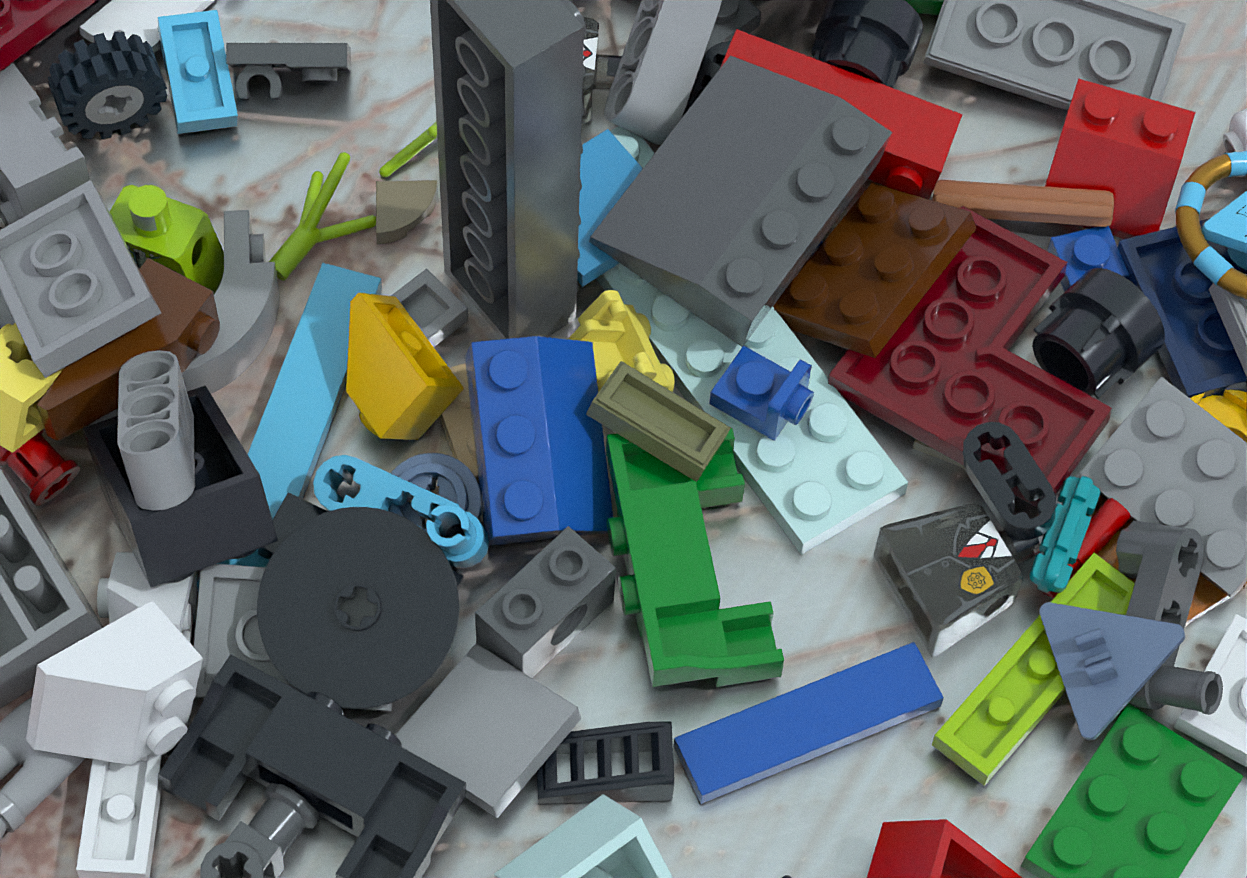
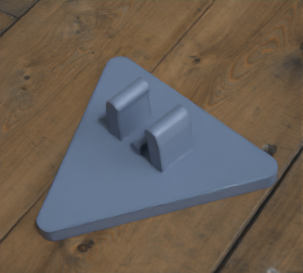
(1105, 658)

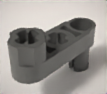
(1166, 573)

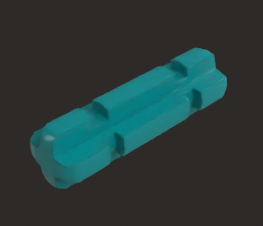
(1065, 538)

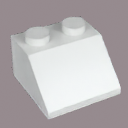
(117, 691)

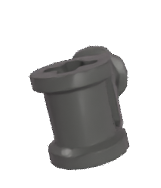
(260, 846)

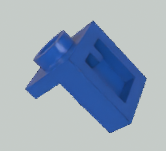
(763, 392)

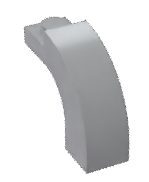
(245, 307)

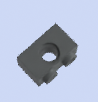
(546, 603)

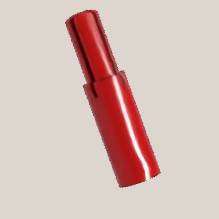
(1102, 528)

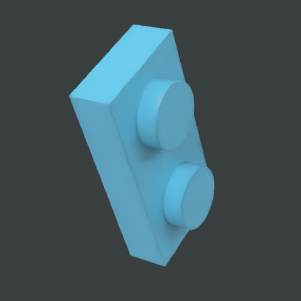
(197, 71)

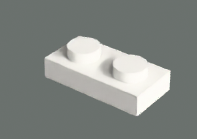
(120, 819)

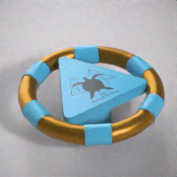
(1224, 228)

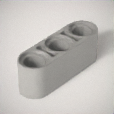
(660, 66)
(156, 430)

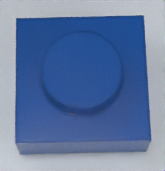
(1086, 251)

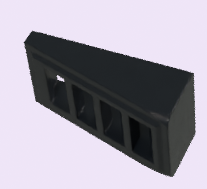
(632, 786)

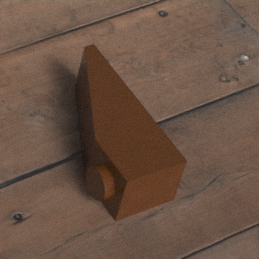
(91, 384)

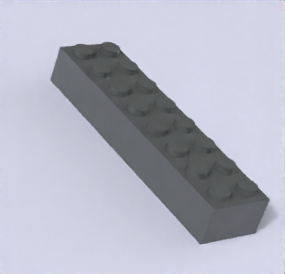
(510, 157)

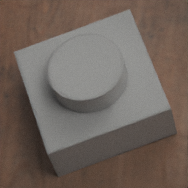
(432, 306)

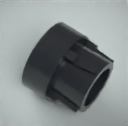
(869, 38)
(1098, 332)

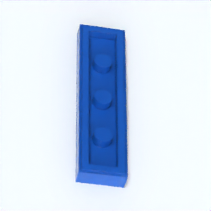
(807, 722)

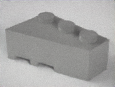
(32, 157)
(38, 596)

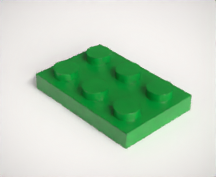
(1134, 806)

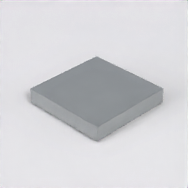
(489, 728)

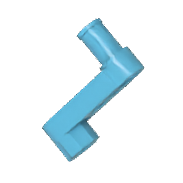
(382, 489)

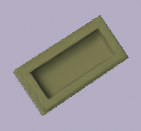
(658, 421)

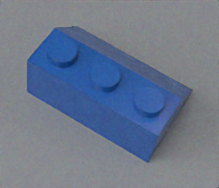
(533, 441)

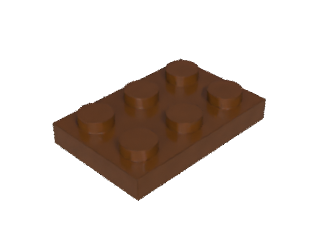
(874, 269)

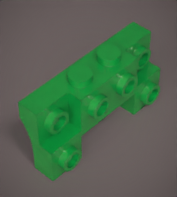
(673, 574)

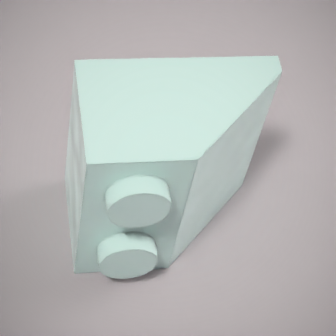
(593, 843)

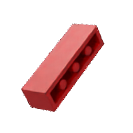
(918, 127)

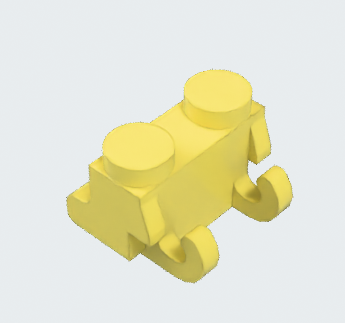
(620, 336)

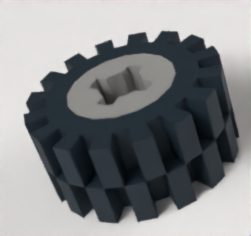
(107, 85)

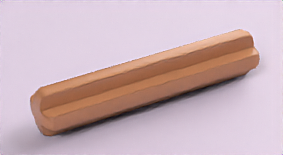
(1028, 202)

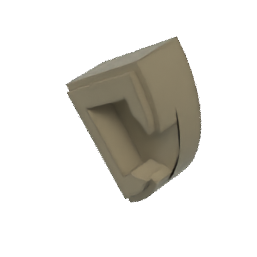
(402, 207)

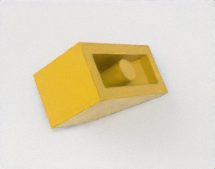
(395, 370)

